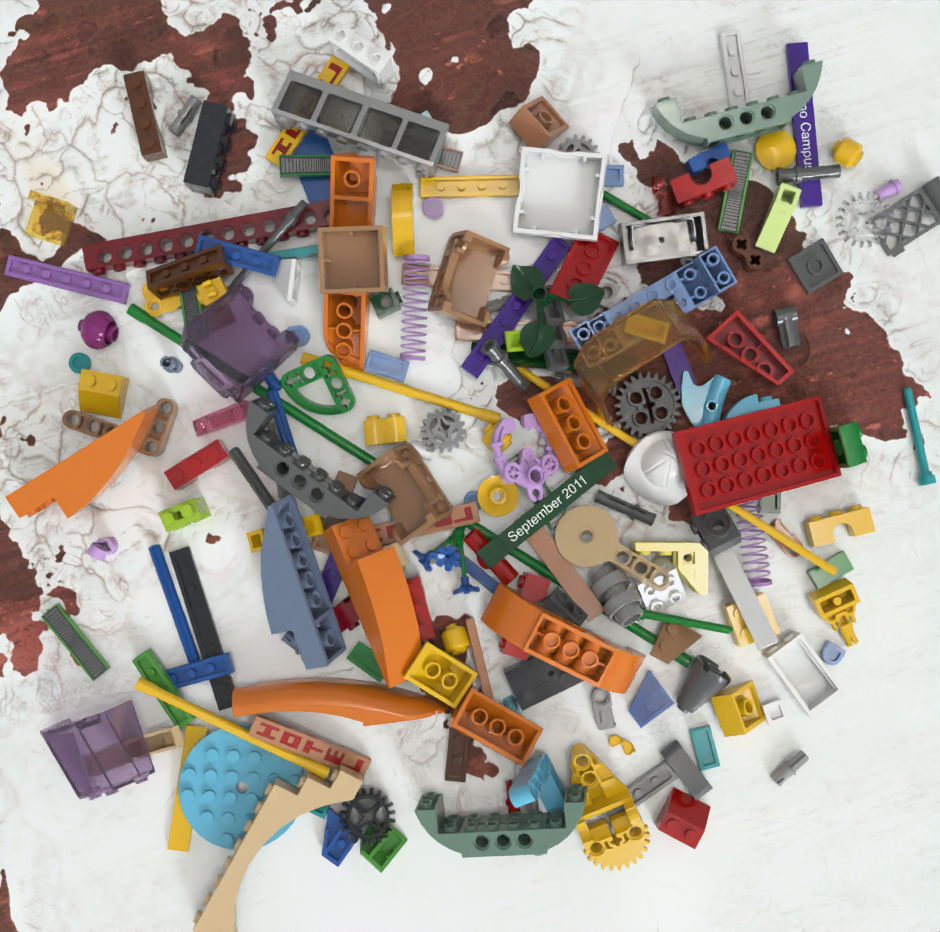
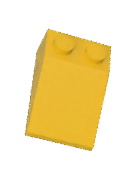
(440, 674)

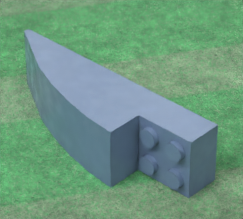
(295, 588)

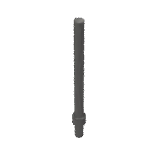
(290, 219)

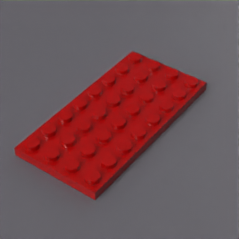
(756, 455)

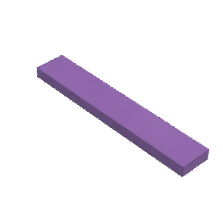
(67, 279)

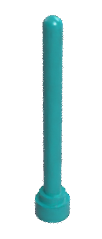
(925, 476)

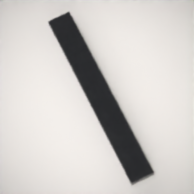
(201, 620)

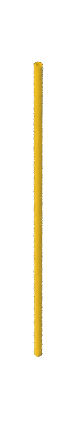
(736, 508)

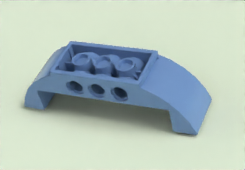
(688, 286)

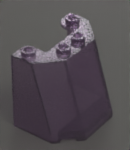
(235, 344)
(100, 751)

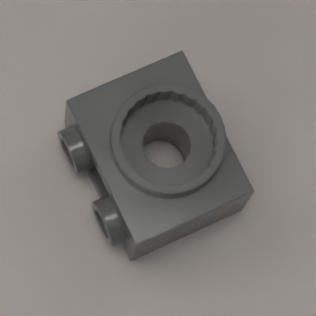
(713, 540)
(563, 606)

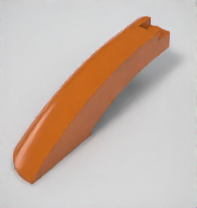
(341, 697)

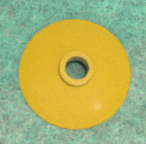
(501, 507)

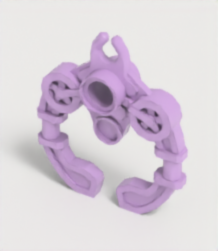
(528, 462)

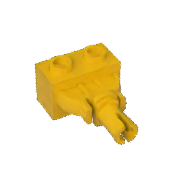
(837, 606)

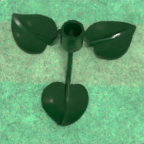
(529, 283)

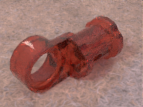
(664, 198)

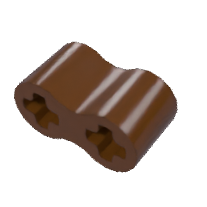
(746, 253)

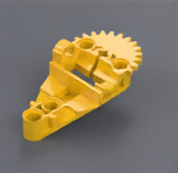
(603, 794)

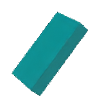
(704, 747)

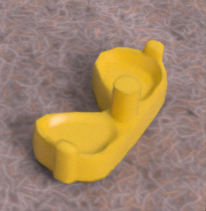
(615, 740)

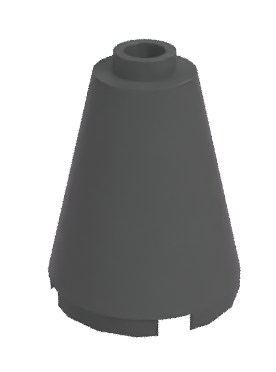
(701, 684)

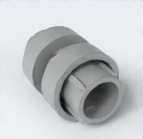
(622, 603)

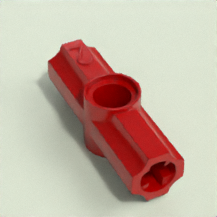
(502, 569)

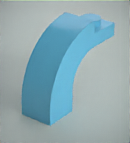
(749, 405)

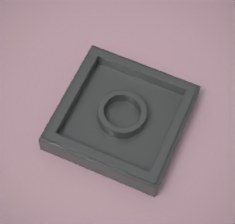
(814, 266)

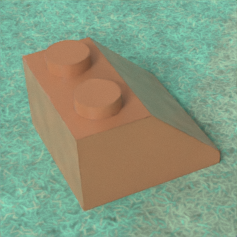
(538, 123)

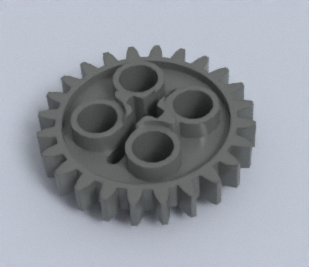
(666, 401)

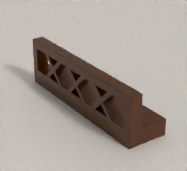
(186, 270)

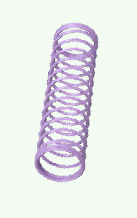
(416, 258)
(760, 581)

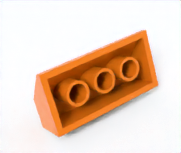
(567, 425)
(495, 727)

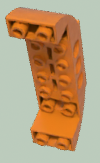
(561, 641)

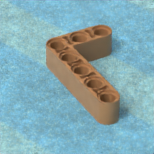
(104, 426)

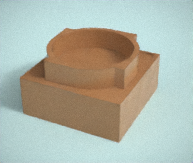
(353, 259)

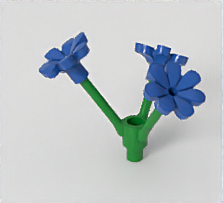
(449, 557)

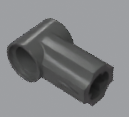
(786, 322)

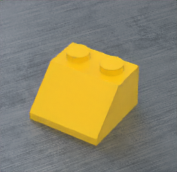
(102, 393)
(738, 709)

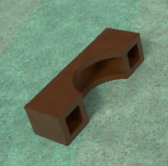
(141, 104)

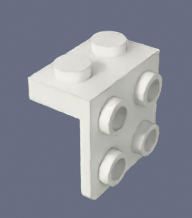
(656, 600)

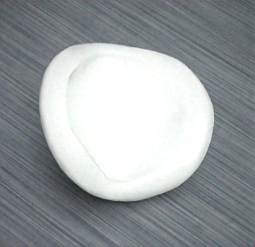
(655, 470)

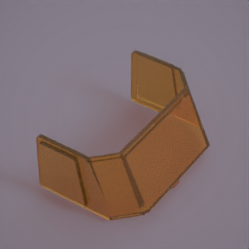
(630, 345)

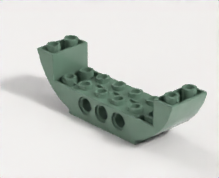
(706, 130)
(501, 834)

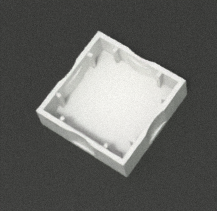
(560, 194)

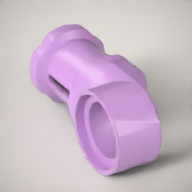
(99, 551)

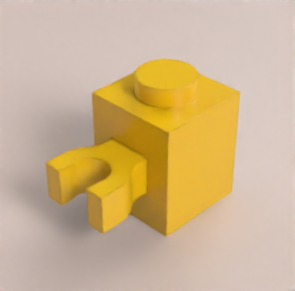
(211, 291)

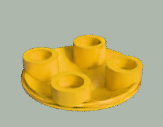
(775, 150)

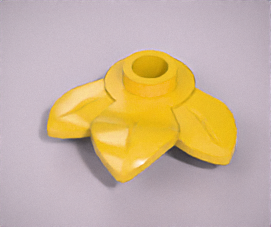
(165, 305)

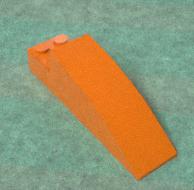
(87, 472)
(378, 595)

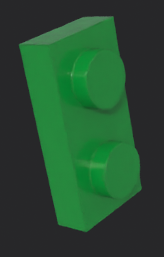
(364, 659)

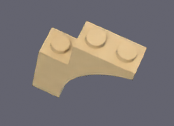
(164, 739)

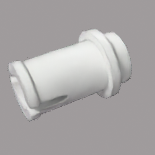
(424, 451)

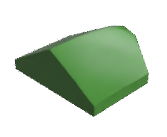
(382, 853)

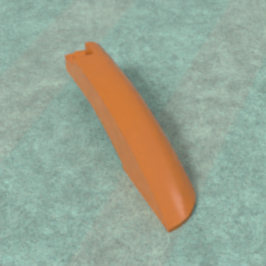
(351, 204)

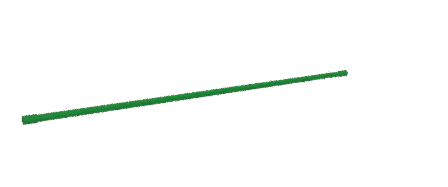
(144, 317)

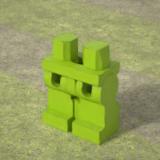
(184, 513)

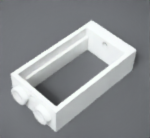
(823, 701)

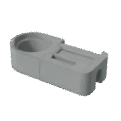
(603, 711)

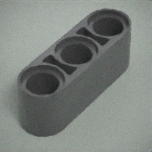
(686, 770)

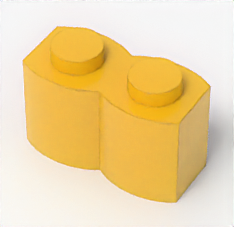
(384, 430)

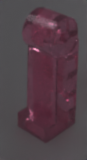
(221, 419)

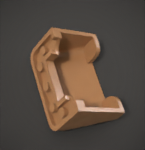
(467, 278)
(418, 496)

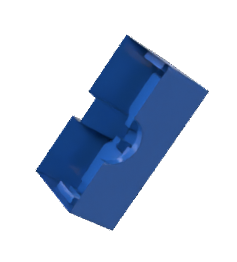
(701, 161)

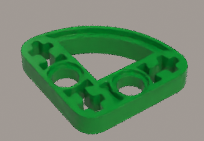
(320, 372)

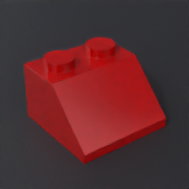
(683, 818)

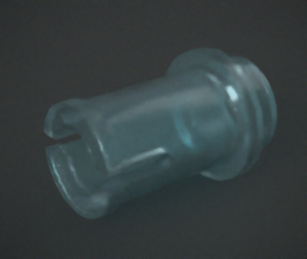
(510, 703)

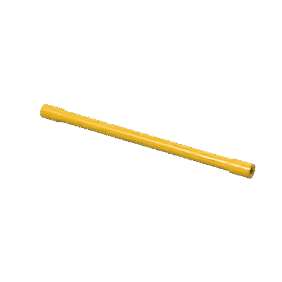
(480, 413)
(155, 691)

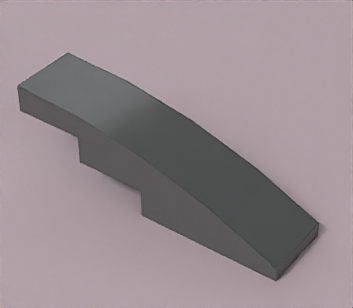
(553, 315)

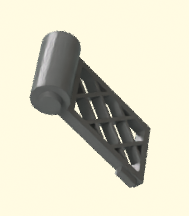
(930, 198)

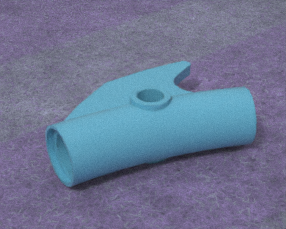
(696, 399)

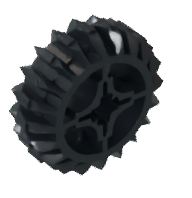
(374, 824)

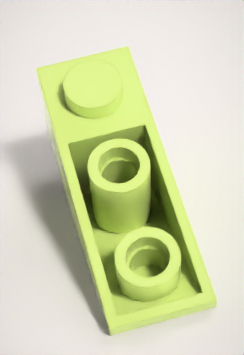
(778, 217)

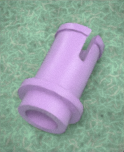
(889, 189)

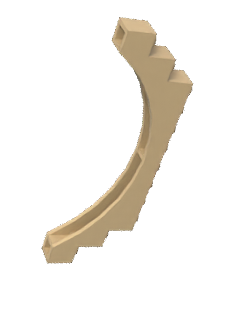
(278, 808)

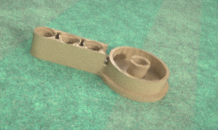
(603, 546)

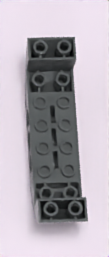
(274, 455)

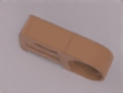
(780, 527)

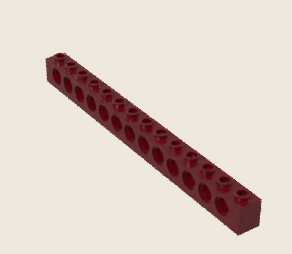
(95, 252)

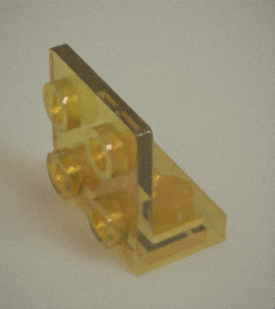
(50, 218)

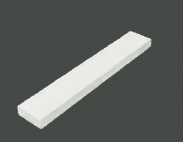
(745, 598)

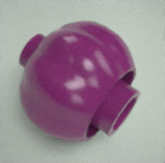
(98, 329)

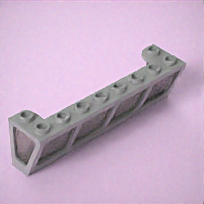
(360, 121)

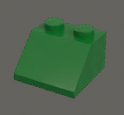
(848, 444)

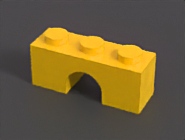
(820, 529)

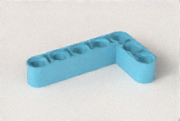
(536, 780)

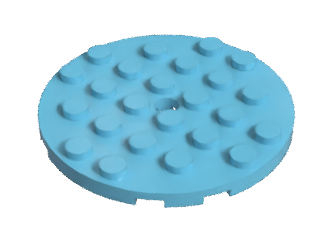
(210, 790)

